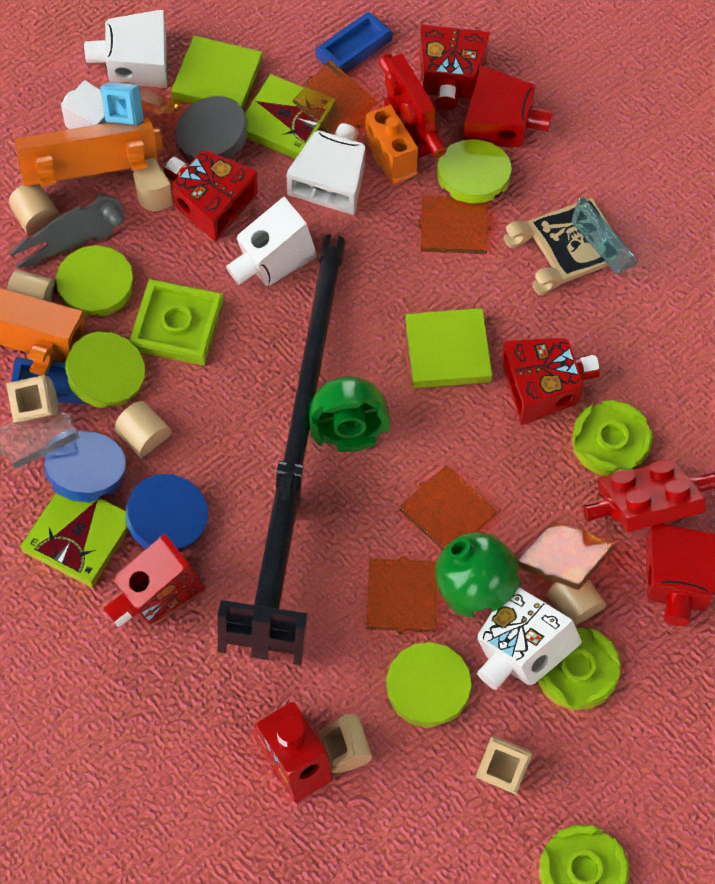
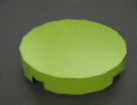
(474, 171)
(95, 280)
(104, 369)
(611, 437)
(585, 675)
(428, 684)
(583, 857)

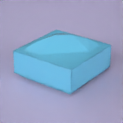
(122, 103)

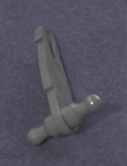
(73, 229)

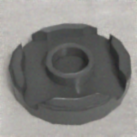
(213, 126)

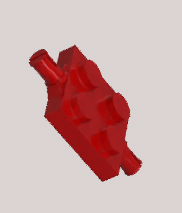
(411, 105)
(650, 495)

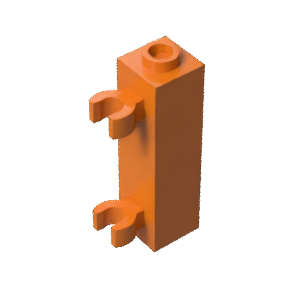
(86, 151)
(38, 328)

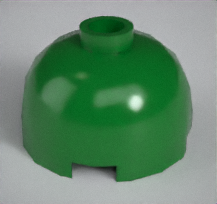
(348, 414)
(476, 573)

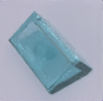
(602, 237)

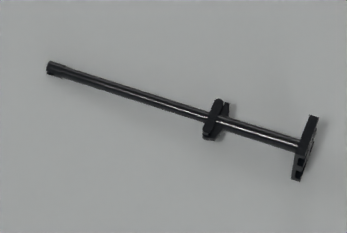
(264, 624)

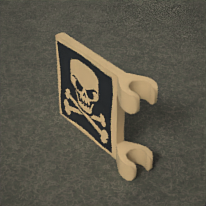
(560, 243)

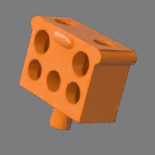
(391, 144)

